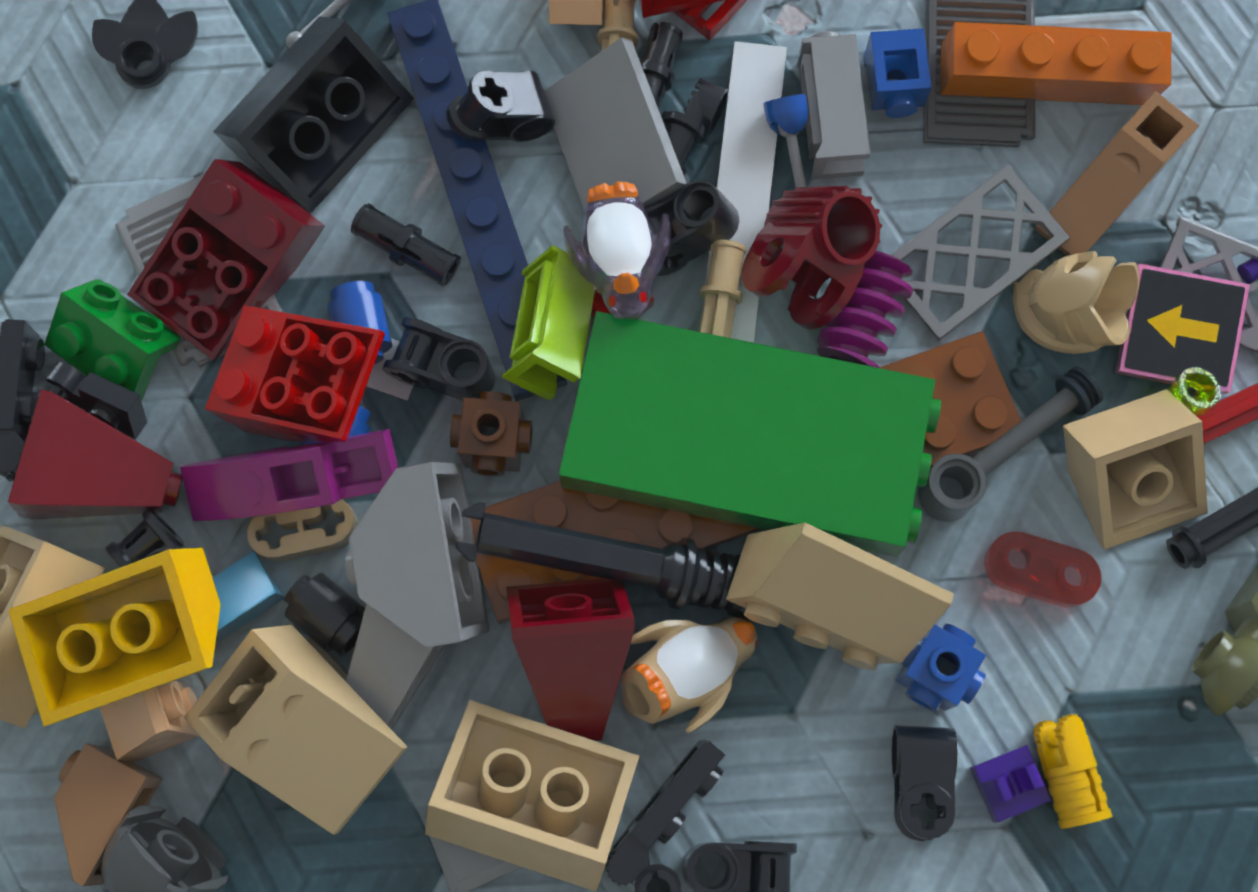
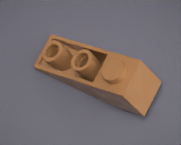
(1120, 173)

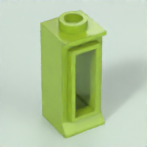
(550, 324)

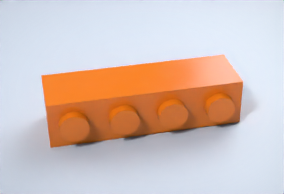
(1055, 63)

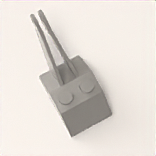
(412, 584)

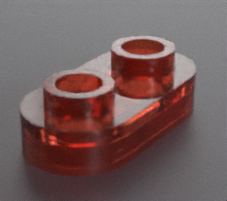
(1044, 569)

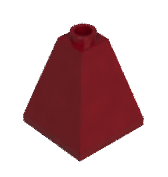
(86, 468)
(572, 648)

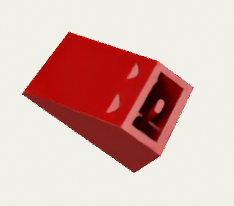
(294, 376)

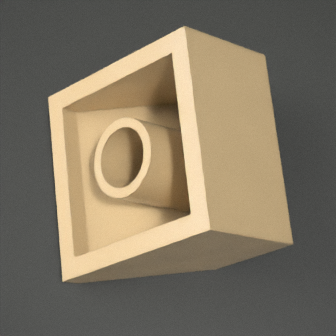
(1138, 467)

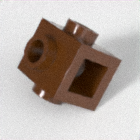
(497, 452)

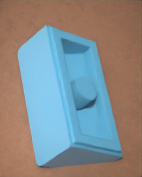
(244, 593)

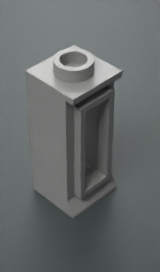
(835, 105)

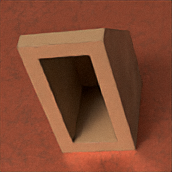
(93, 802)

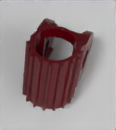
(824, 237)

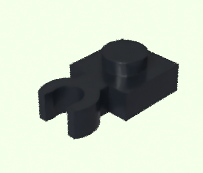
(100, 398)

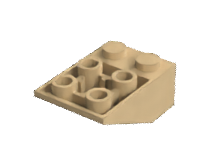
(295, 727)

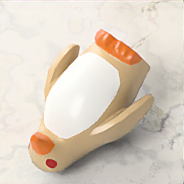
(686, 668)

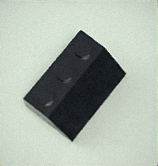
(315, 113)

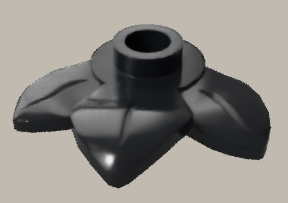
(143, 36)

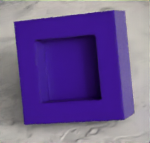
(1010, 784)

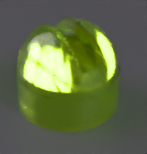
(1207, 390)

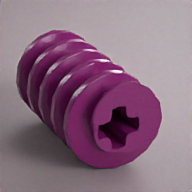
(854, 330)

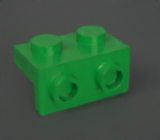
(108, 335)

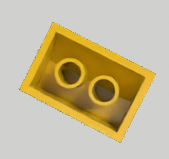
(119, 633)

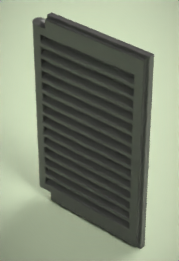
(974, 118)

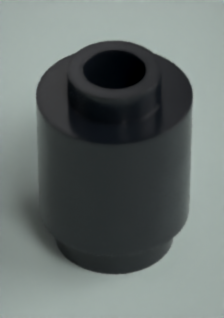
(324, 613)

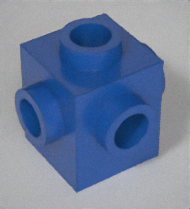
(931, 687)

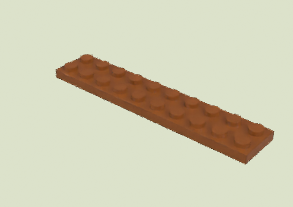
(972, 416)

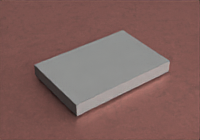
(614, 126)

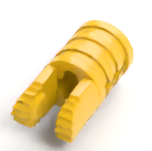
(1071, 771)

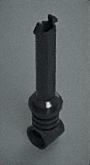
(676, 572)

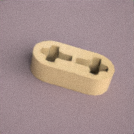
(305, 541)

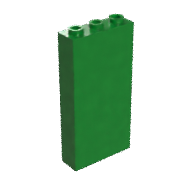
(750, 433)

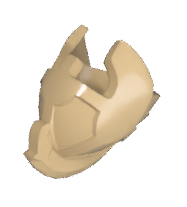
(1077, 303)

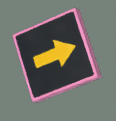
(1183, 324)

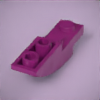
(289, 477)

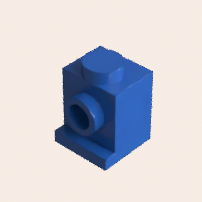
(900, 57)

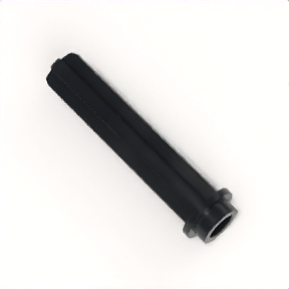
(1195, 543)

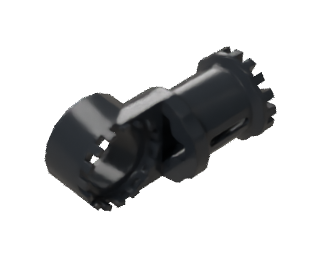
(699, 118)

